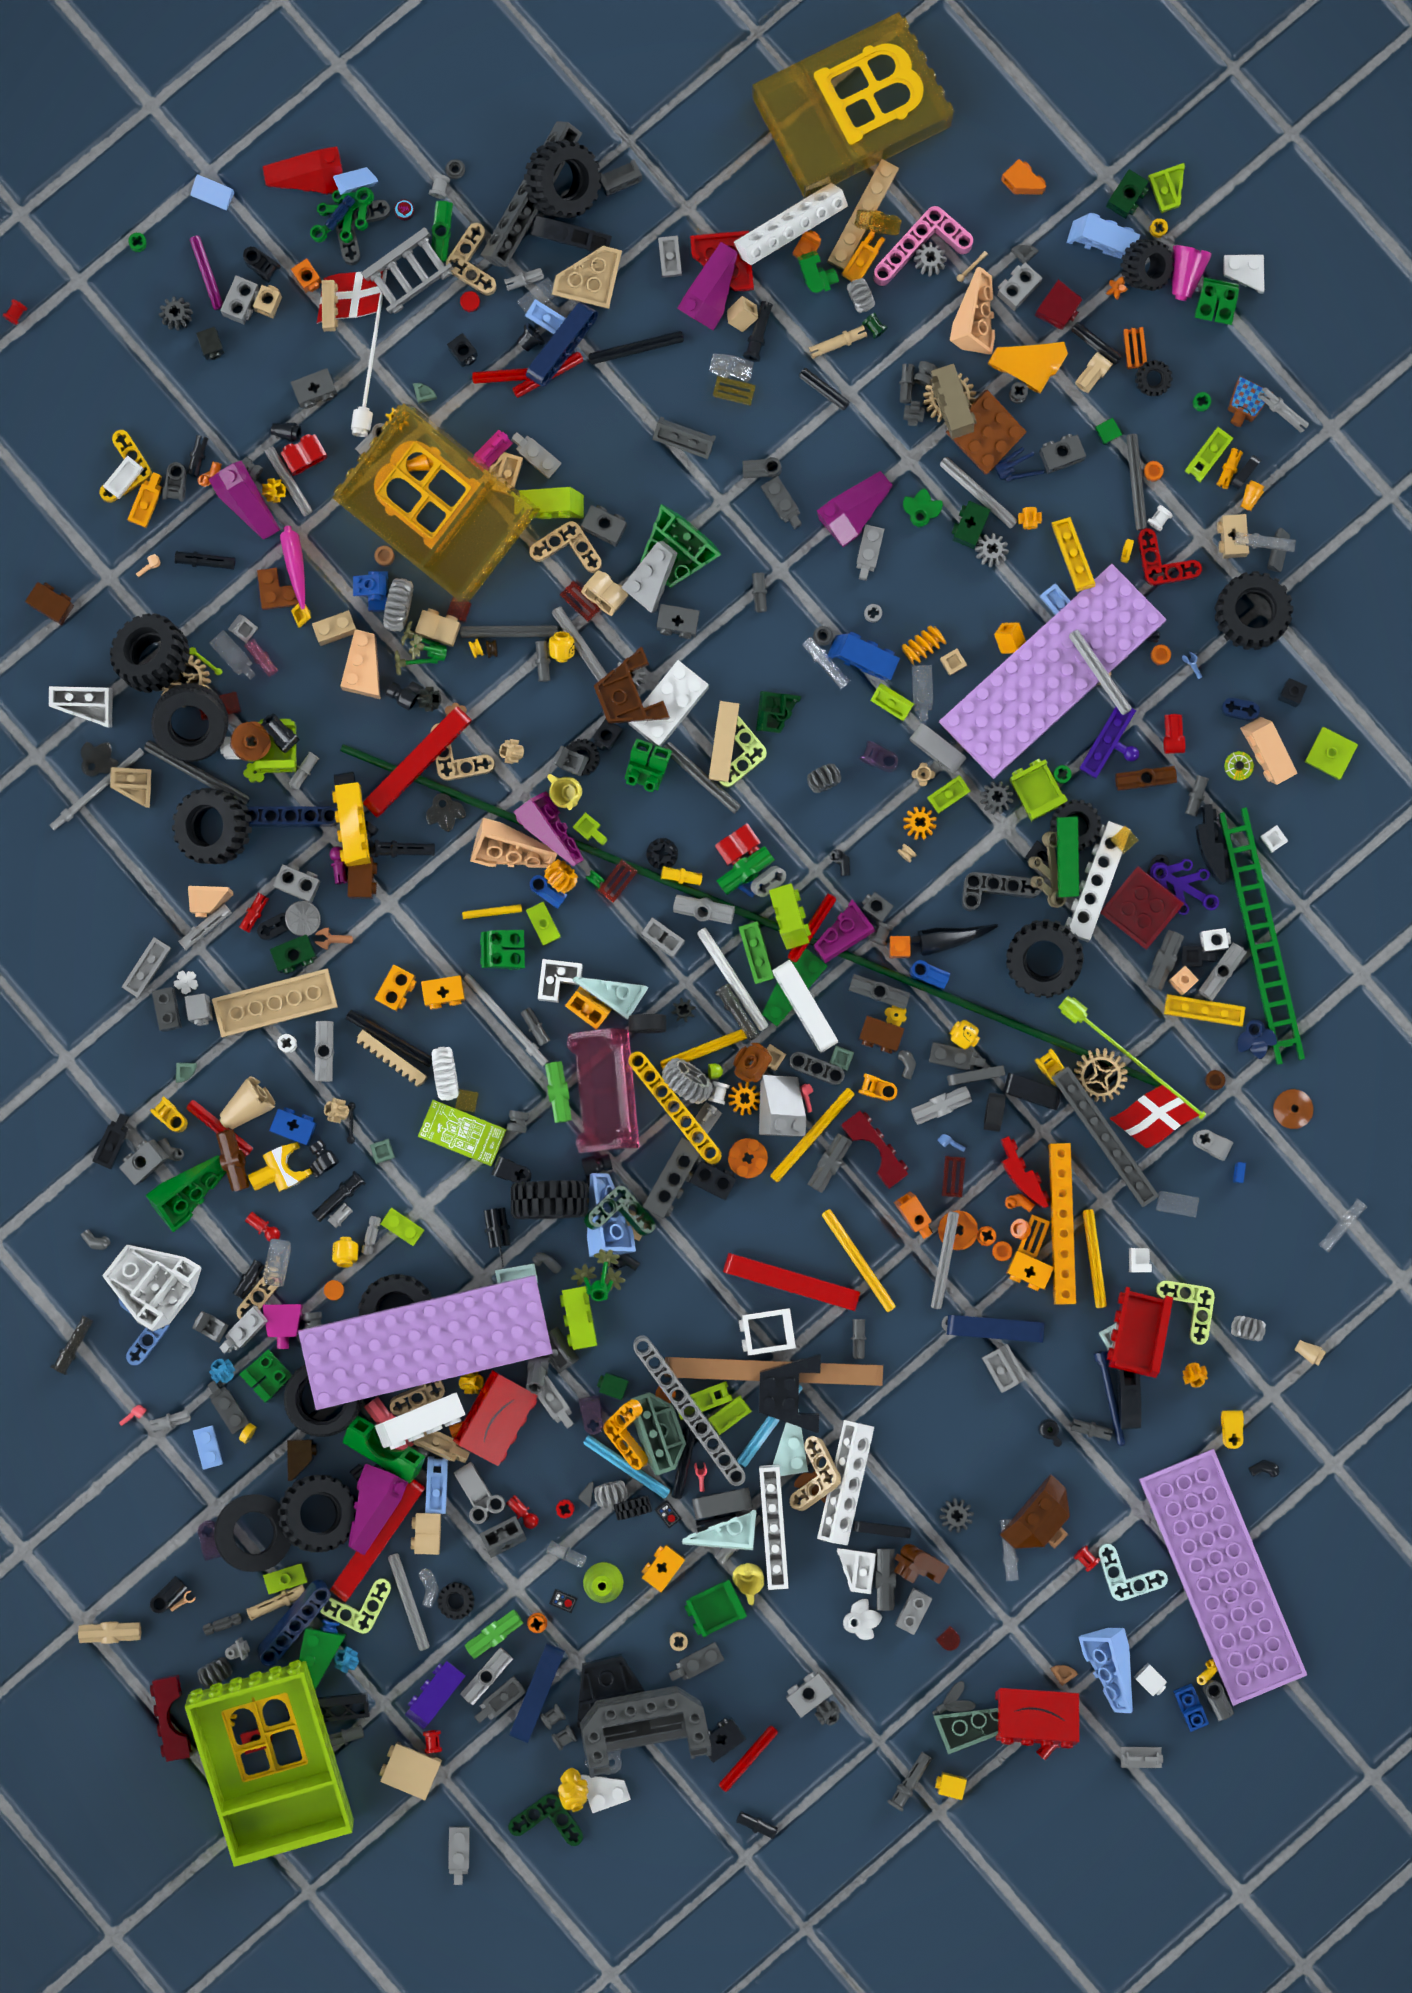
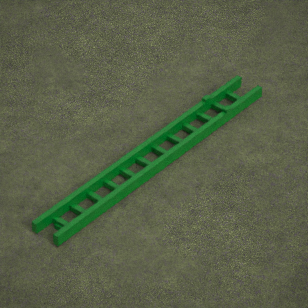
(1269, 923)

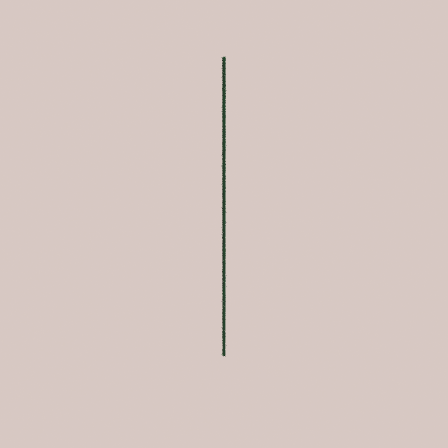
(763, 921)

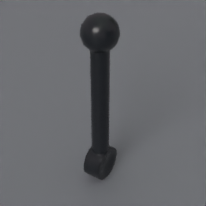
(351, 1139)

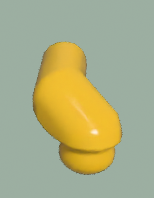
(1207, 1674)

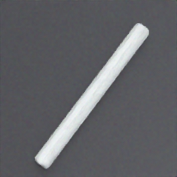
(732, 979)

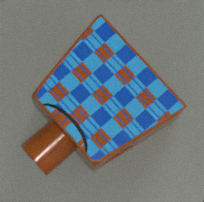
(1245, 401)

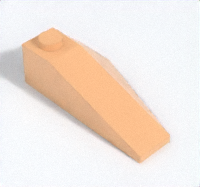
(973, 320)
(504, 845)

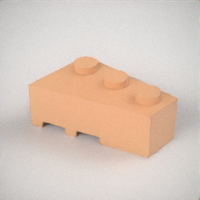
(361, 668)
(1269, 750)

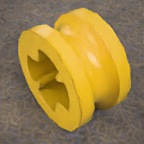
(1164, 227)
(476, 648)

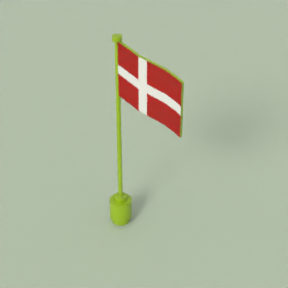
(1154, 1113)

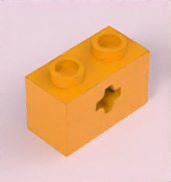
(433, 987)
(588, 1007)
(1041, 1271)
(673, 1562)

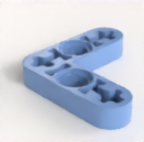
(157, 1335)

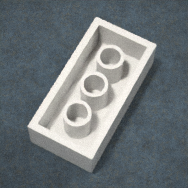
(680, 692)
(415, 1422)

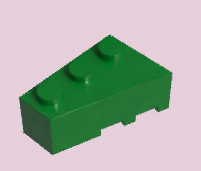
(318, 1651)

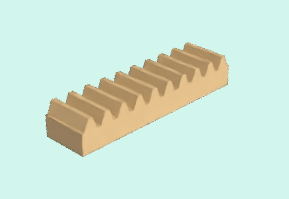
(394, 1059)

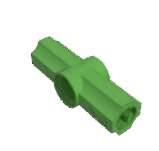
(558, 1092)
(494, 1634)

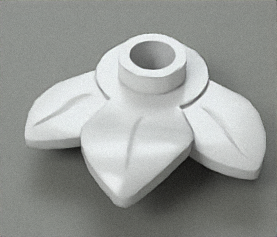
(865, 1620)

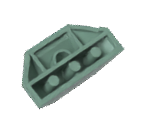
(659, 1433)

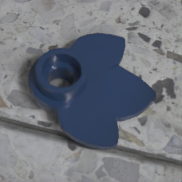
(1257, 1042)

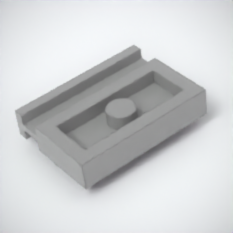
(1004, 1368)

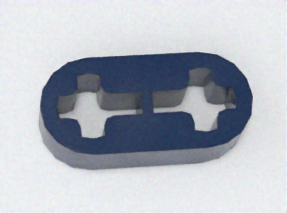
(1241, 704)

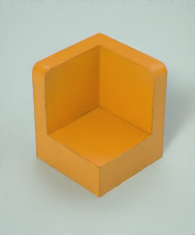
(1009, 637)

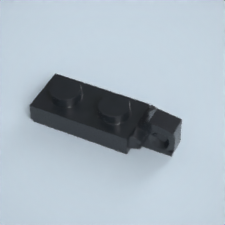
(111, 1142)

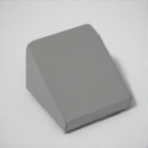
(242, 628)

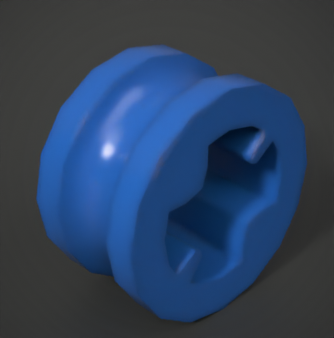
(329, 1626)

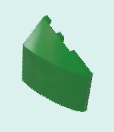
(691, 545)

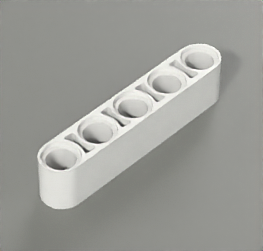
(805, 1006)

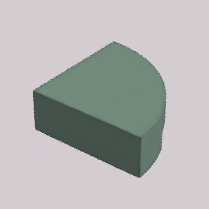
(424, 393)
(185, 1071)

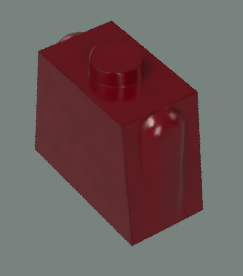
(1059, 306)

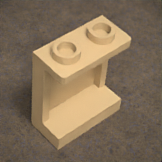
(410, 1770)

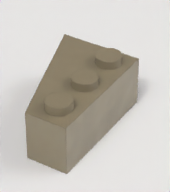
(952, 401)

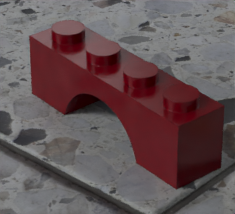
(859, 1128)
(175, 1743)

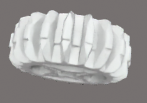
(445, 1073)

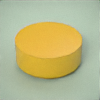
(247, 1433)

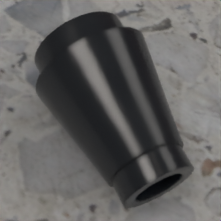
(286, 431)

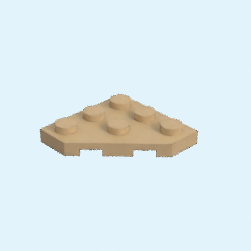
(590, 278)

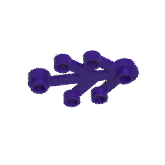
(1180, 883)

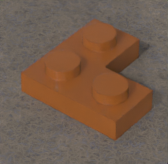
(271, 593)

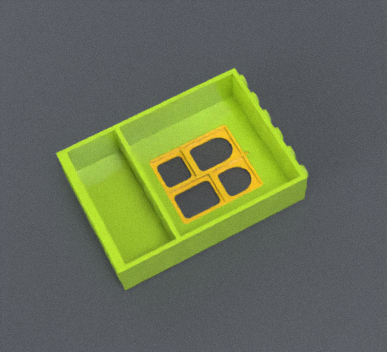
(286, 1803)

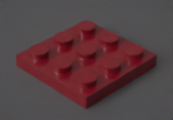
(1142, 907)

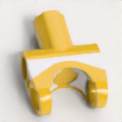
(278, 1170)

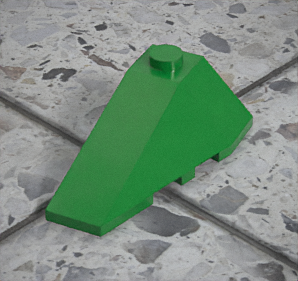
(180, 1195)

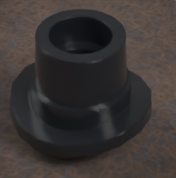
(530, 338)

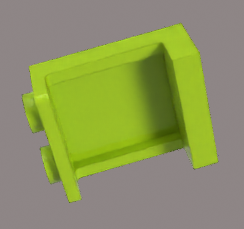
(276, 760)
(1037, 789)

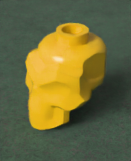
(573, 1790)

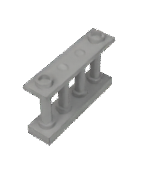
(389, 261)

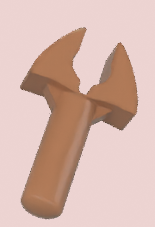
(332, 939)

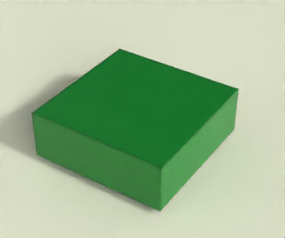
(1108, 431)

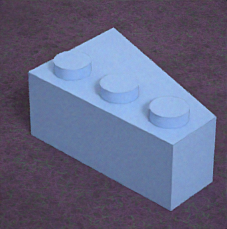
(1102, 235)

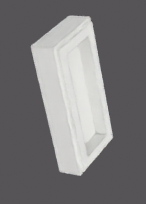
(123, 477)

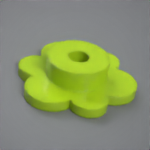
(249, 773)

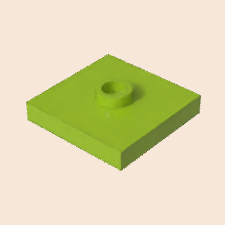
(1331, 753)

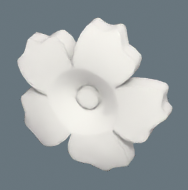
(186, 982)

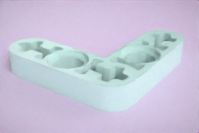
(1121, 1581)

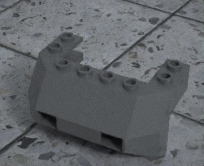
(642, 1721)

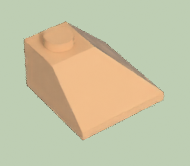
(207, 899)

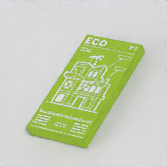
(462, 1133)

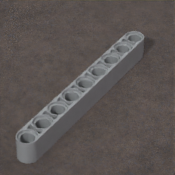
(693, 1419)

